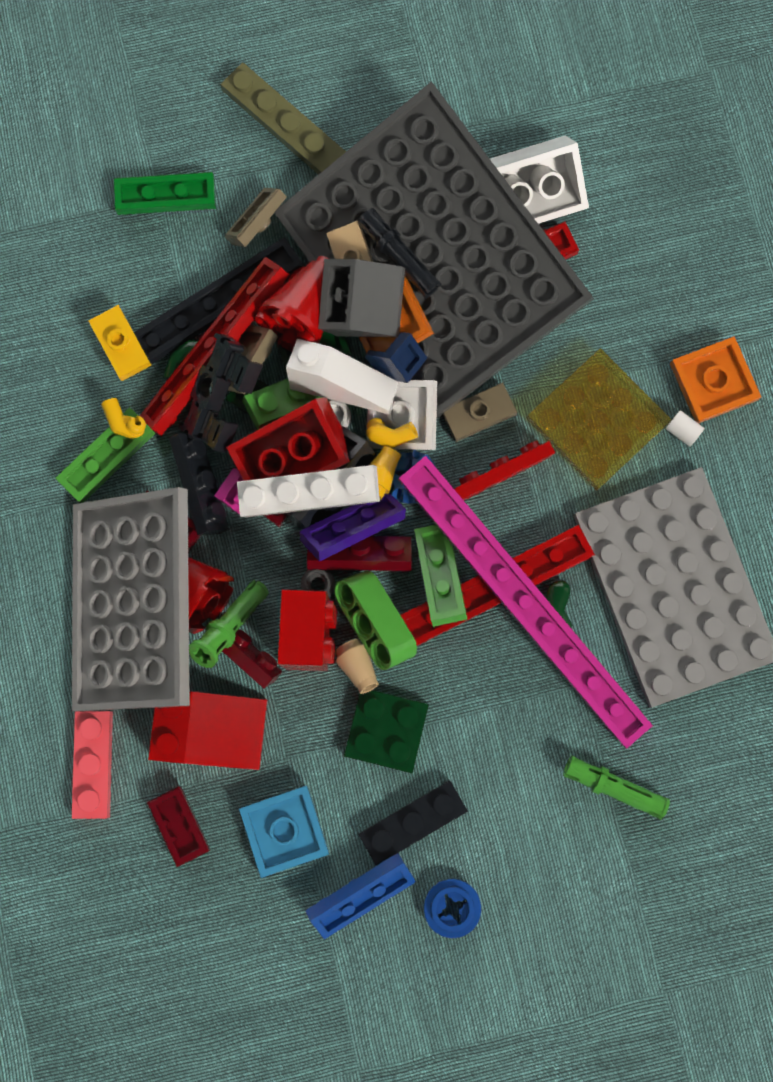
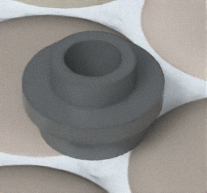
(310, 575)

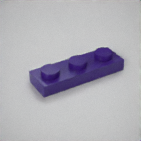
(351, 526)

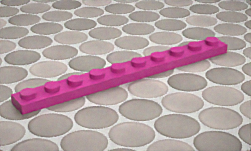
(525, 602)

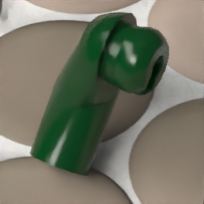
(177, 356)
(558, 596)

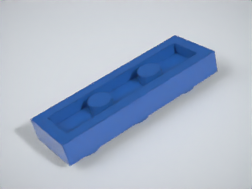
(360, 896)

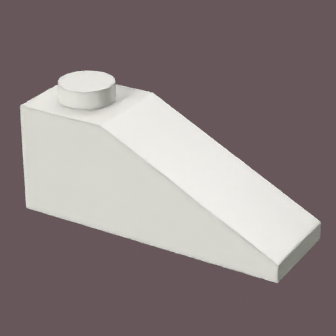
(334, 375)

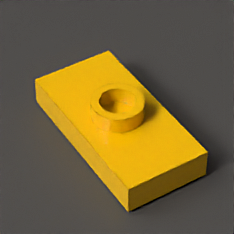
(119, 343)

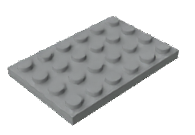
(676, 587)
(130, 602)

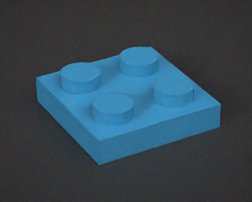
(284, 831)

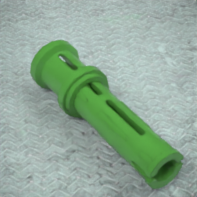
(221, 631)

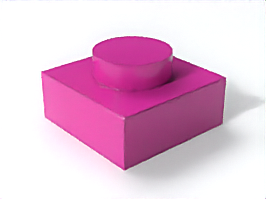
(229, 492)

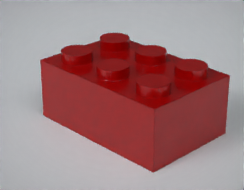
(306, 630)

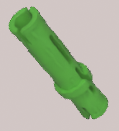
(622, 790)

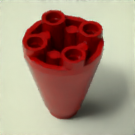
(295, 307)

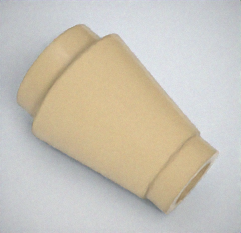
(357, 665)

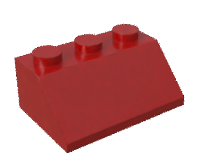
(294, 444)

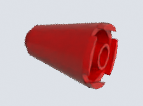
(207, 593)

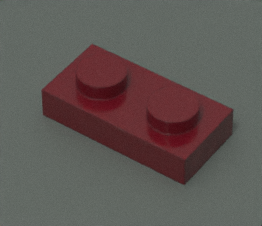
(256, 664)

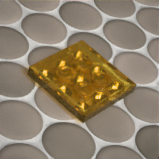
(598, 419)

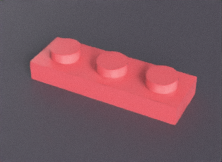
(92, 765)

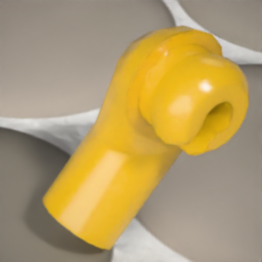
(120, 423)
(385, 436)

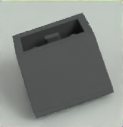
(361, 298)

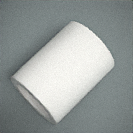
(685, 428)

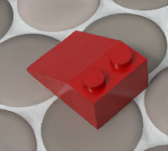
(210, 731)

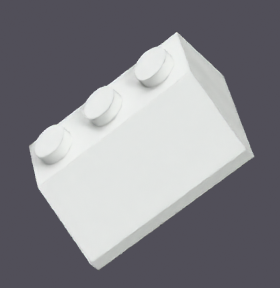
(546, 178)

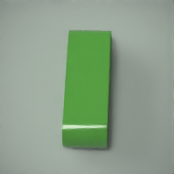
(375, 619)

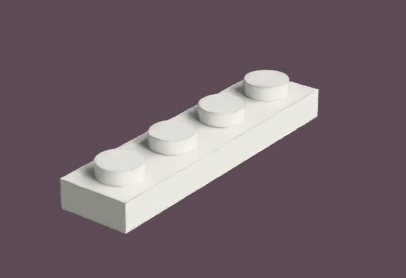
(308, 491)

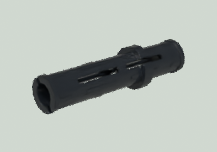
(392, 245)

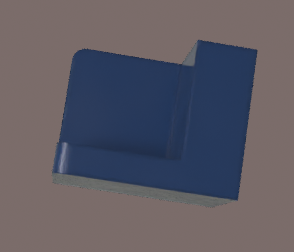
(400, 359)

